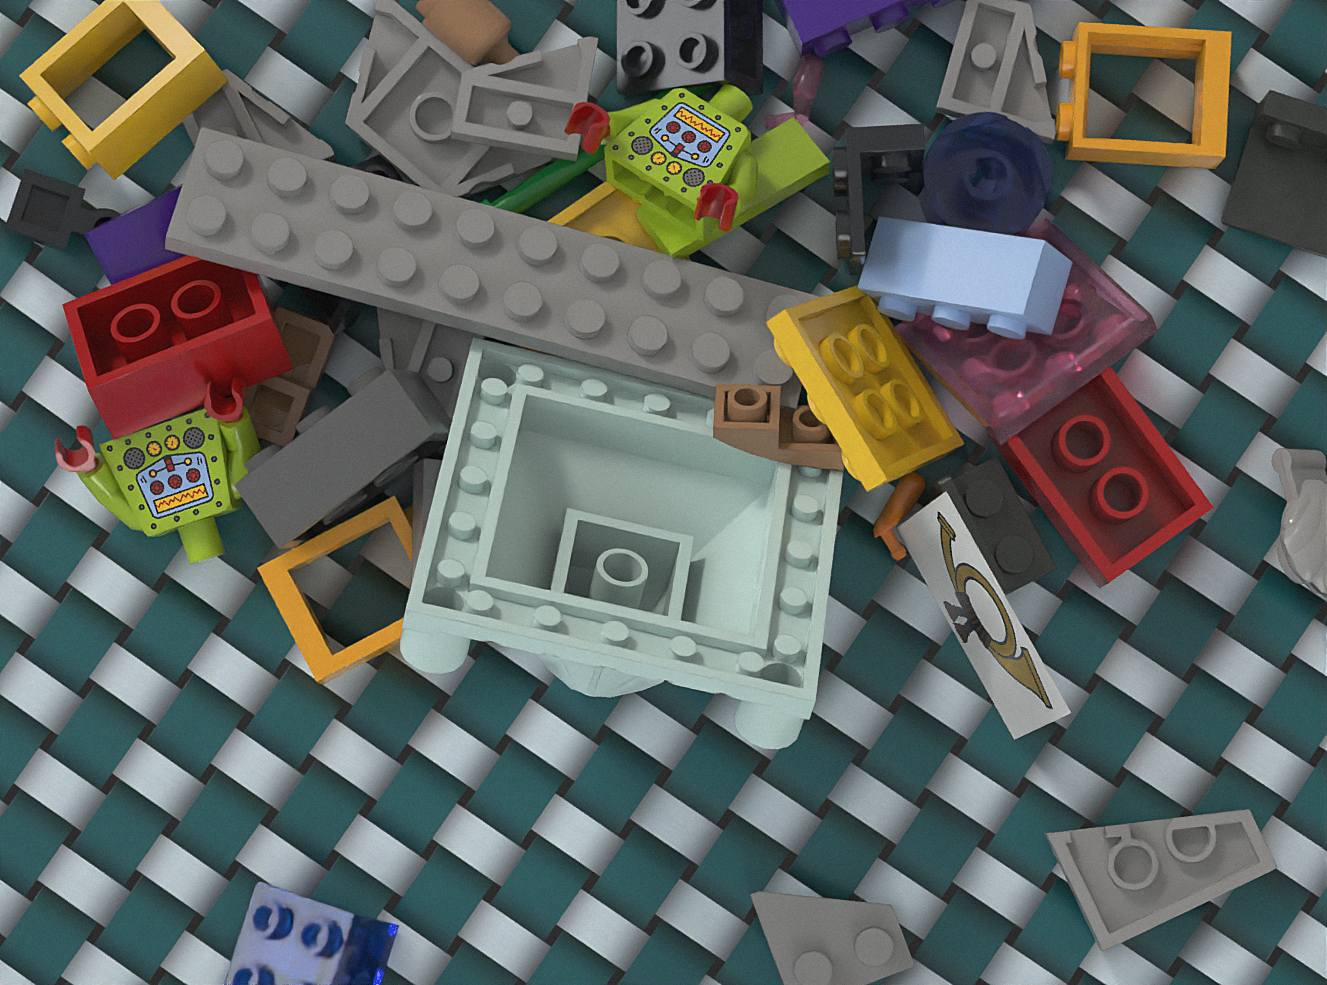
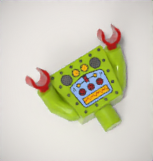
(678, 155)
(173, 472)

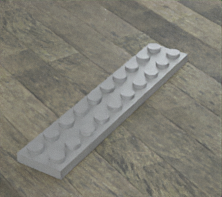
(479, 268)

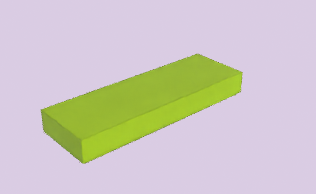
(786, 164)

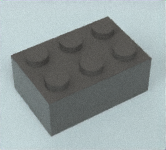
(344, 456)

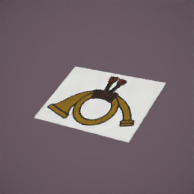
(982, 618)

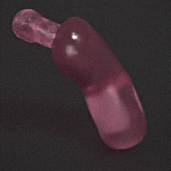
(804, 93)

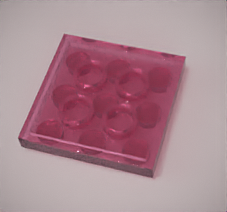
(1019, 380)

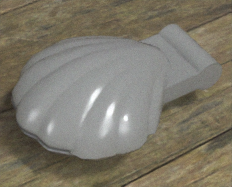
(1304, 519)

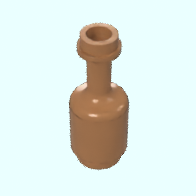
(470, 28)

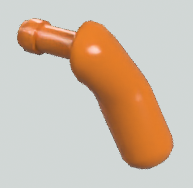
(897, 507)

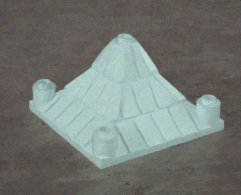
(623, 542)

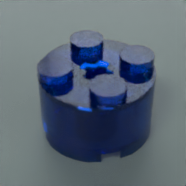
(1003, 153)

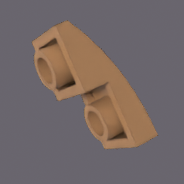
(754, 422)

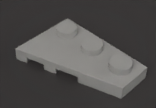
(1157, 869)

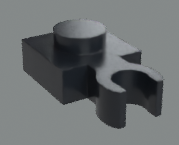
(51, 212)

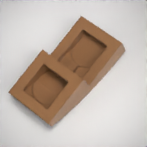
(285, 399)

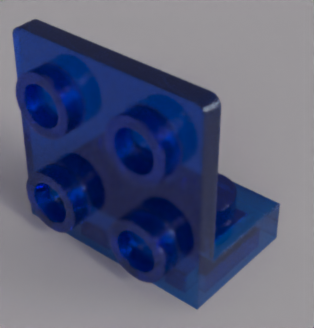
(308, 943)

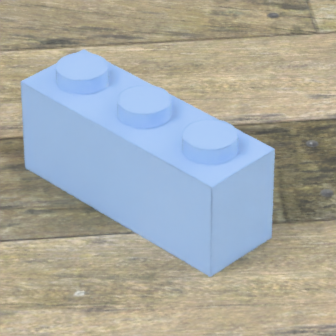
(965, 277)

